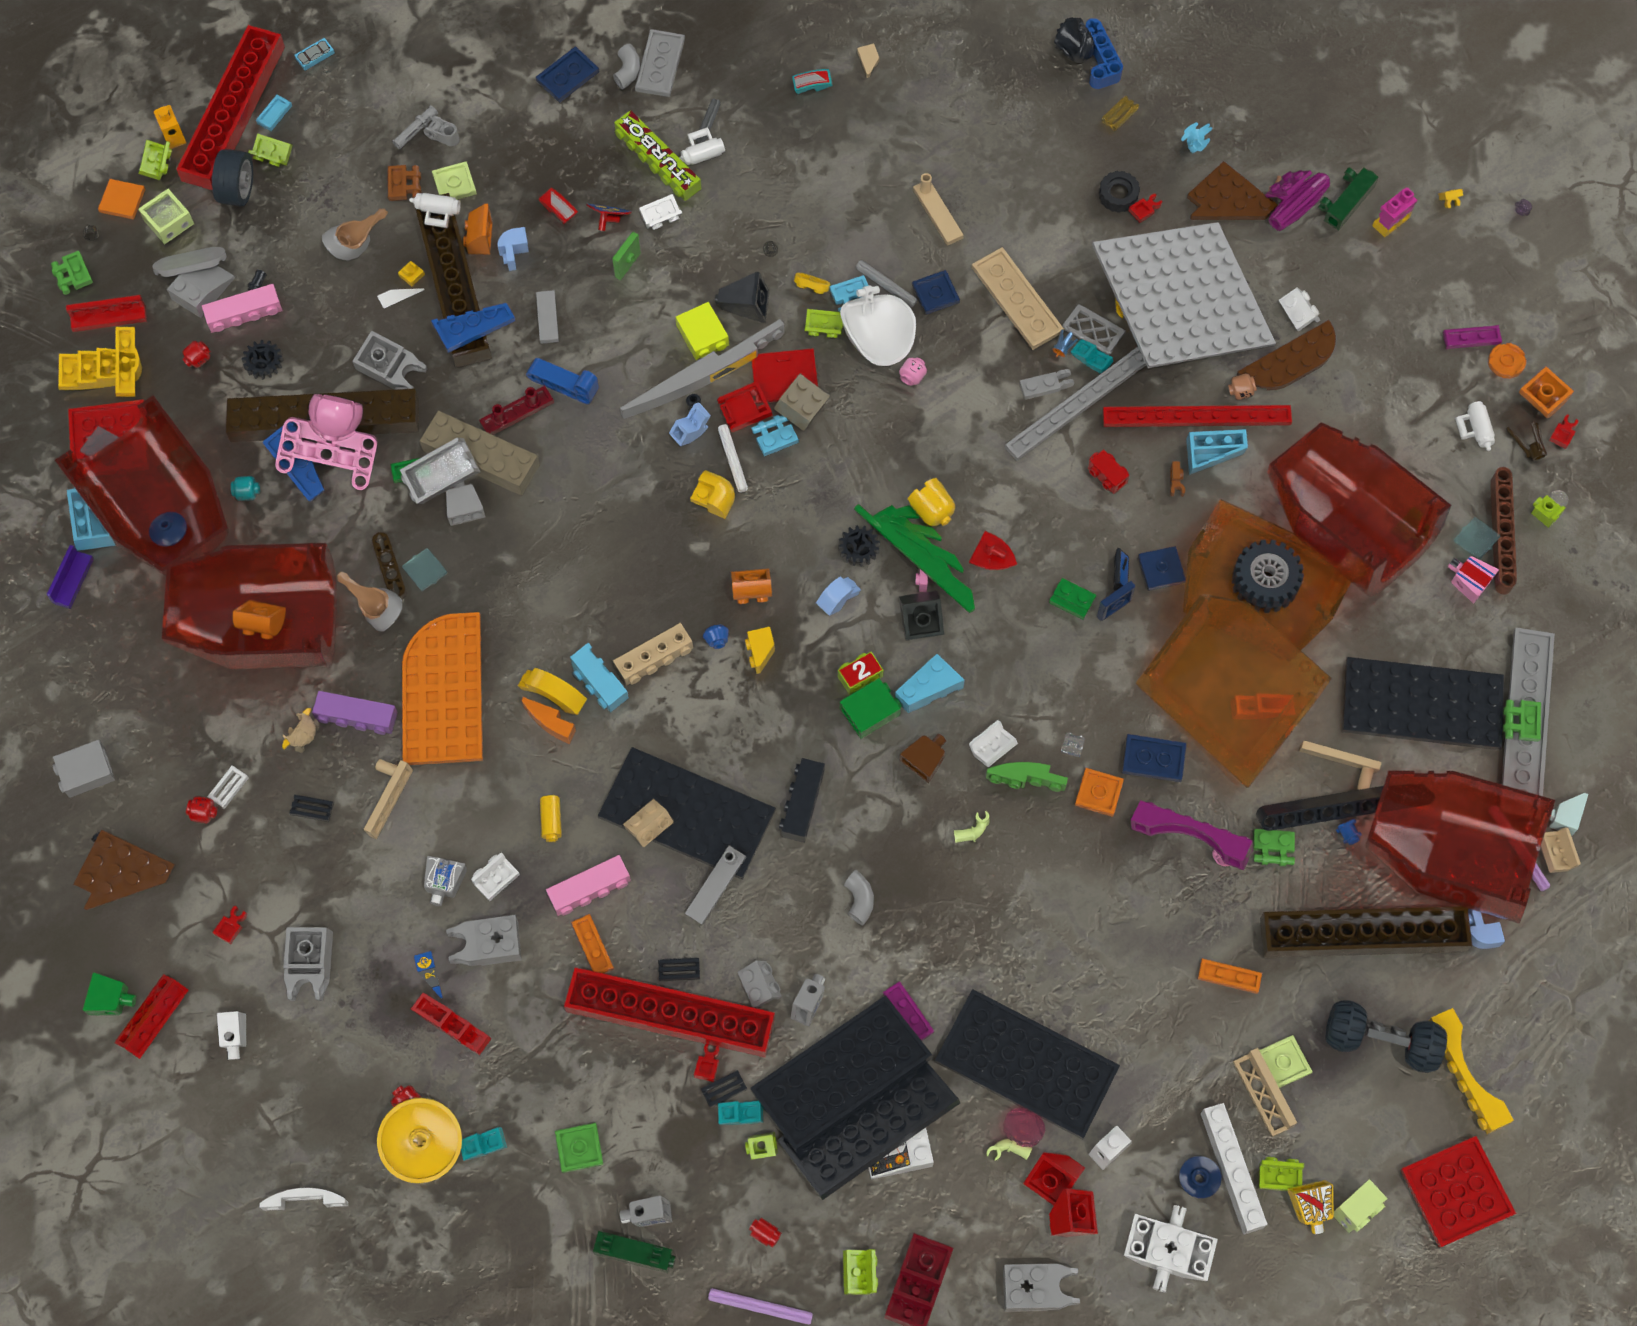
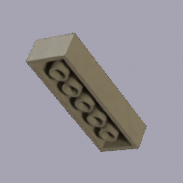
(496, 458)

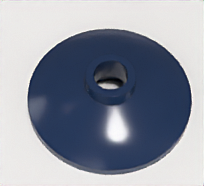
(172, 533)
(1207, 1169)

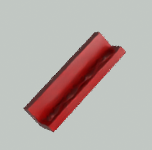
(106, 314)
(152, 1016)

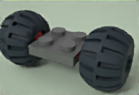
(1424, 1044)

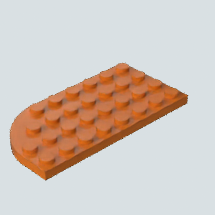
(443, 692)

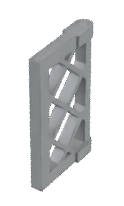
(1073, 318)

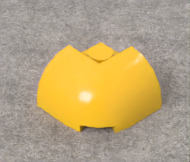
(714, 494)

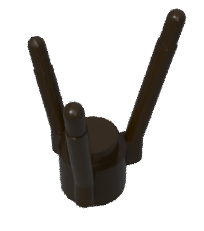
(1537, 449)

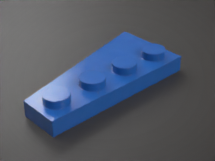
(463, 329)
(303, 471)

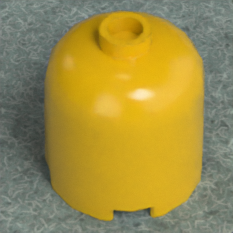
(933, 503)

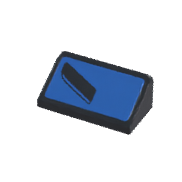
(1121, 569)

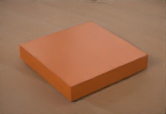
(121, 199)
(1099, 792)

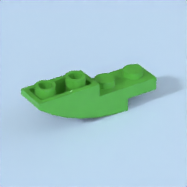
(1019, 773)

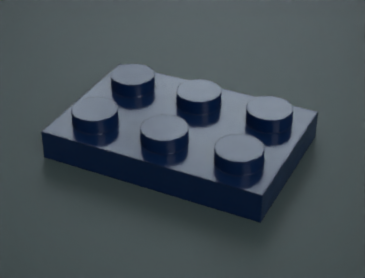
(567, 74)
(1154, 758)

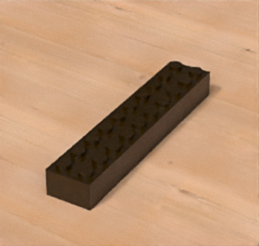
(453, 281)
(262, 416)
(1365, 932)

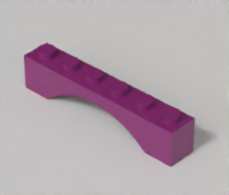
(1155, 820)

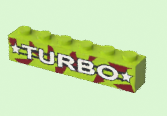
(657, 156)

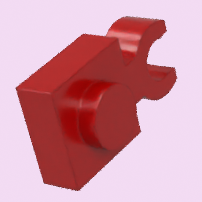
(1144, 209)
(1563, 433)
(229, 927)
(707, 1066)

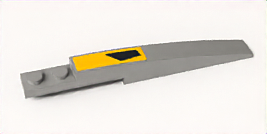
(703, 371)

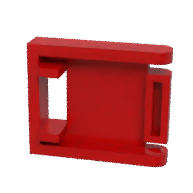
(741, 409)

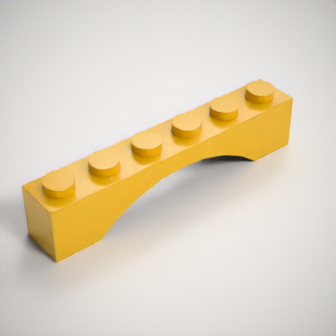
(1491, 1111)

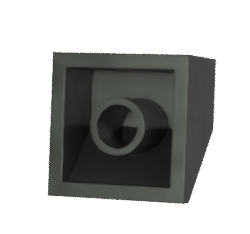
(921, 615)

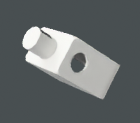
(229, 1024)
(1110, 1147)

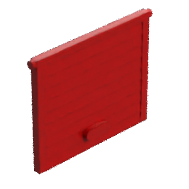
(779, 369)

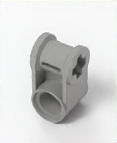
(441, 130)

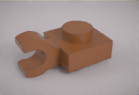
(1176, 475)

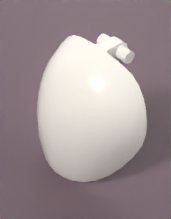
(879, 326)

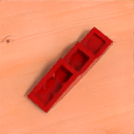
(451, 1023)

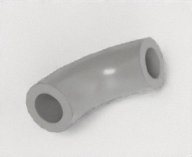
(630, 67)
(862, 895)

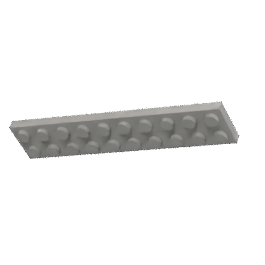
(1529, 682)

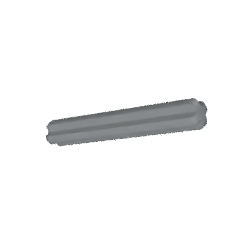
(886, 283)

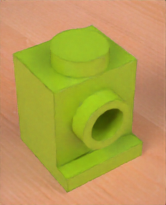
(1547, 510)
(770, 1146)

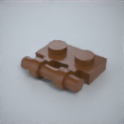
(398, 179)

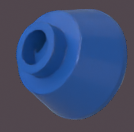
(716, 636)

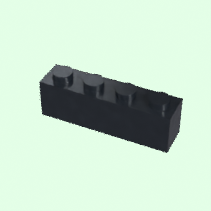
(803, 800)

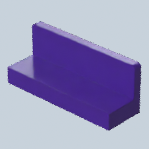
(69, 577)

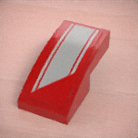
(557, 204)

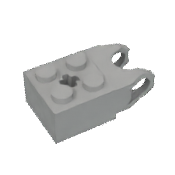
(394, 363)
(481, 943)
(310, 966)
(1044, 1290)

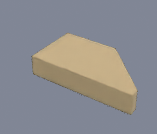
(868, 57)

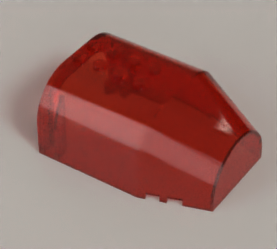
(143, 477)
(1356, 507)
(292, 576)
(1461, 839)

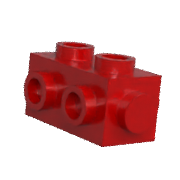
(1108, 471)

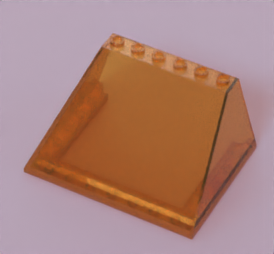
(1217, 551)
(1233, 683)

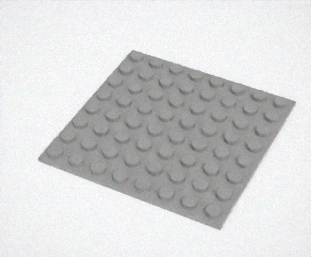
(1183, 294)

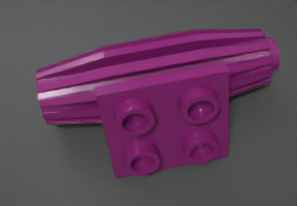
(1296, 196)

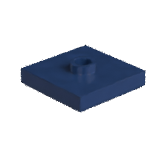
(935, 292)
(1161, 568)
(1116, 601)

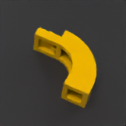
(554, 689)

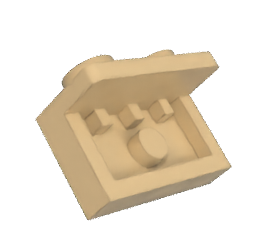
(648, 822)
(1559, 851)

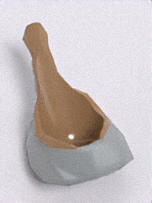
(352, 237)
(378, 605)

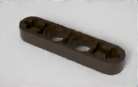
(388, 566)

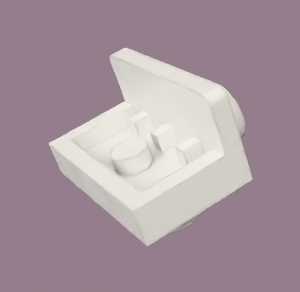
(660, 211)
(1299, 309)
(992, 744)
(494, 876)

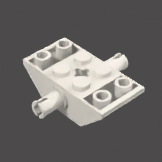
(1191, 1251)

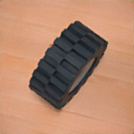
(1284, 580)

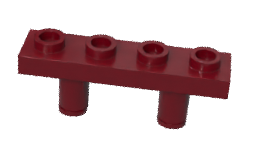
(516, 411)

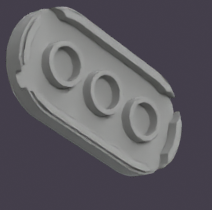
(189, 261)

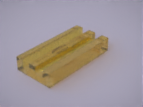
(1134, 107)

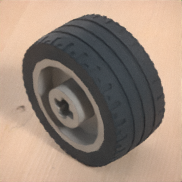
(232, 177)

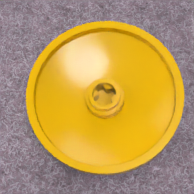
(419, 1140)

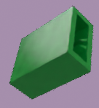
(870, 708)

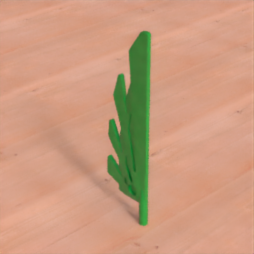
(912, 542)

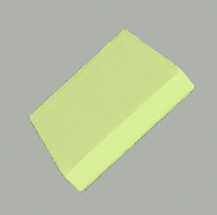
(455, 181)
(1286, 1061)

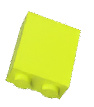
(702, 331)

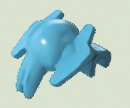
(1195, 137)

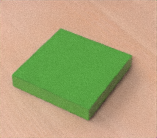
(579, 1147)

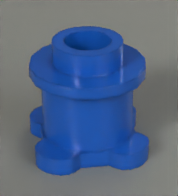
(1349, 832)

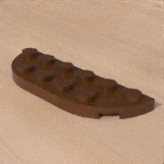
(1293, 359)

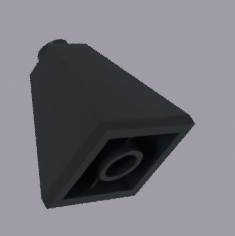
(745, 298)

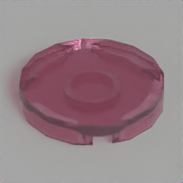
(1024, 1127)

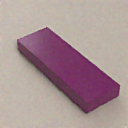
(1472, 337)
(908, 1009)

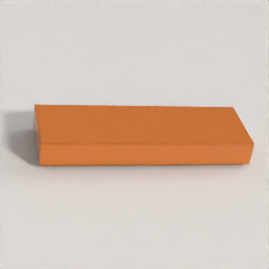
(592, 944)
(1229, 976)

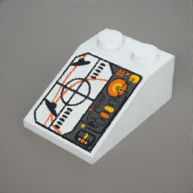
(908, 1157)

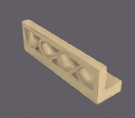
(1272, 1089)

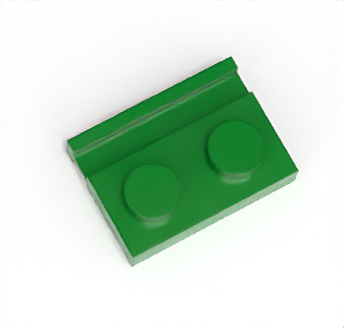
(1072, 598)

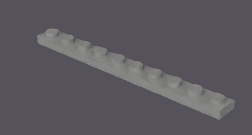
(1075, 404)

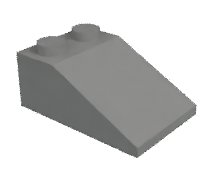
(199, 288)

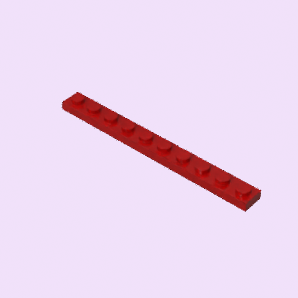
(1197, 416)

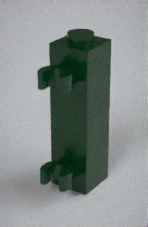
(1350, 199)
(634, 1252)

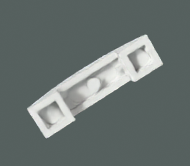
(277, 1201)

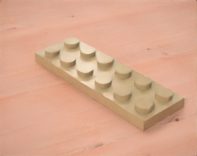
(1017, 298)

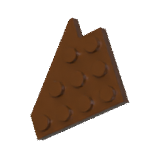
(1229, 197)
(119, 870)

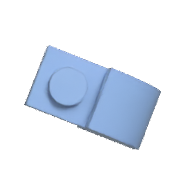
(510, 243)
(691, 427)
(837, 594)
(1484, 935)

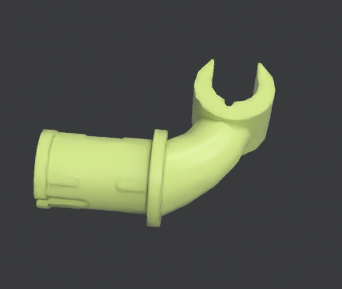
(974, 832)
(1007, 1144)

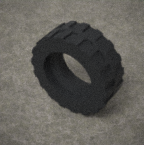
(1119, 178)

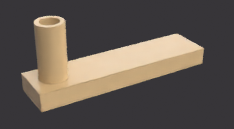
(937, 210)
(1367, 765)
(400, 776)

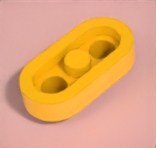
(819, 285)

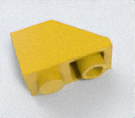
(761, 647)

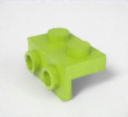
(271, 149)
(154, 159)
(823, 322)
(1280, 1174)
(860, 1272)

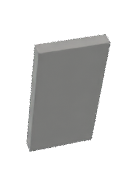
(660, 63)

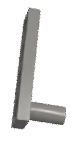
(715, 885)

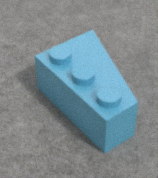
(1214, 447)
(85, 527)
(598, 678)
(928, 684)

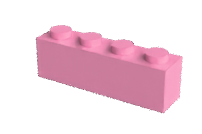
(242, 308)
(588, 885)

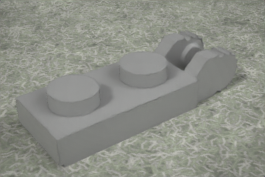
(1045, 384)

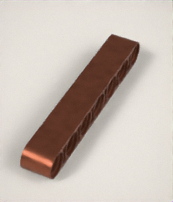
(1505, 522)

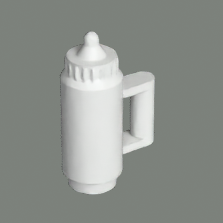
(702, 151)
(436, 204)
(1480, 424)

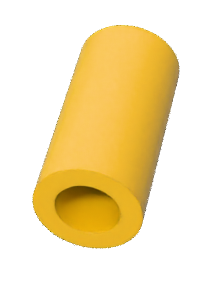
(550, 818)

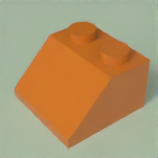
(478, 231)

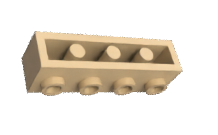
(653, 654)

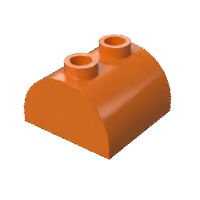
(1546, 392)
(751, 585)
(259, 618)

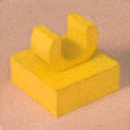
(1451, 195)
(411, 273)

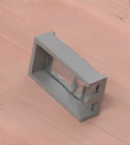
(439, 471)

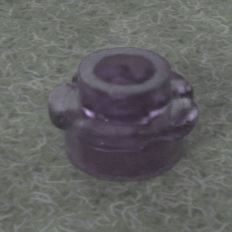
(1523, 207)

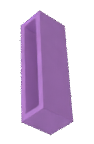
(354, 712)

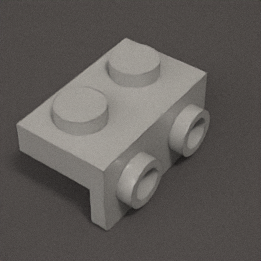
(759, 983)

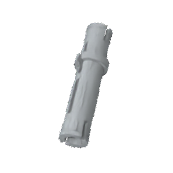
(420, 122)

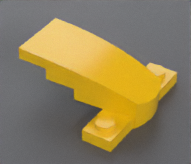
(103, 367)

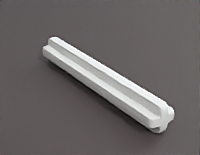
(732, 458)

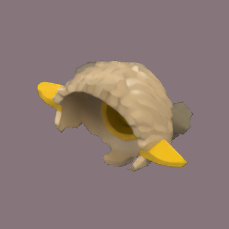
(303, 733)

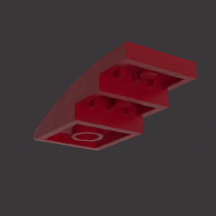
(918, 1282)

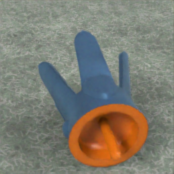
(1062, 347)

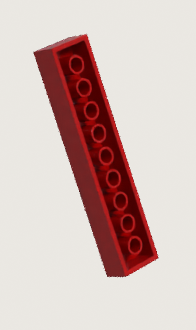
(231, 104)
(670, 1012)

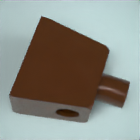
(924, 756)

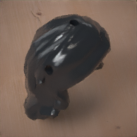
(1075, 40)

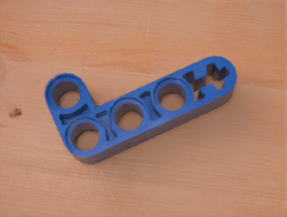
(1105, 56)
(578, 387)

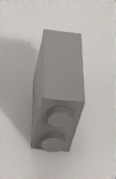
(83, 769)

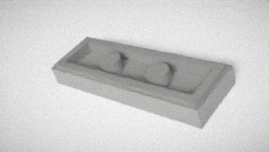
(547, 317)

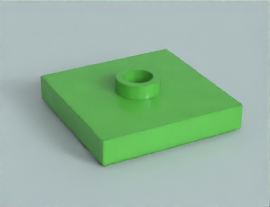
(626, 255)

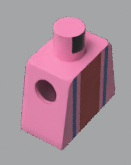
(1472, 576)

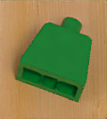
(107, 996)

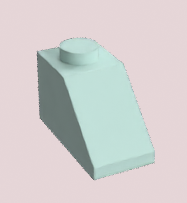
(1569, 813)

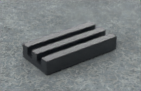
(295, 805)
(679, 969)
(721, 1081)

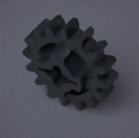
(262, 359)
(865, 551)

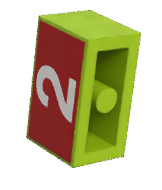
(860, 672)

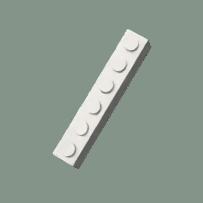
(1233, 1169)

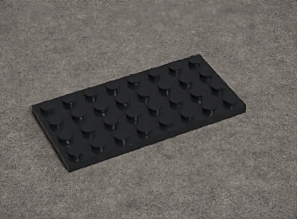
(1423, 703)
(702, 811)
(1027, 1064)
(841, 1073)
(873, 1131)

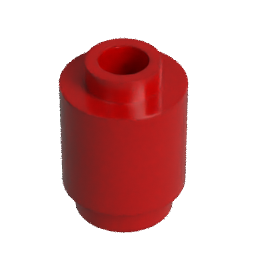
(765, 1232)

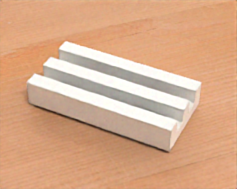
(234, 790)

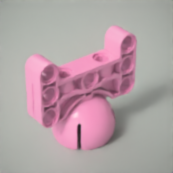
(335, 421)

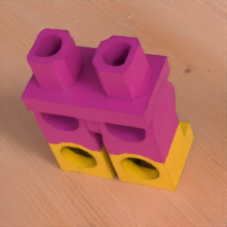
(1395, 212)

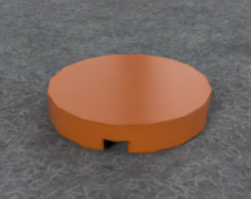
(1507, 360)

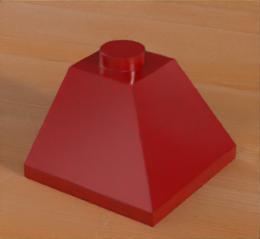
(1052, 1175)
(1073, 1214)

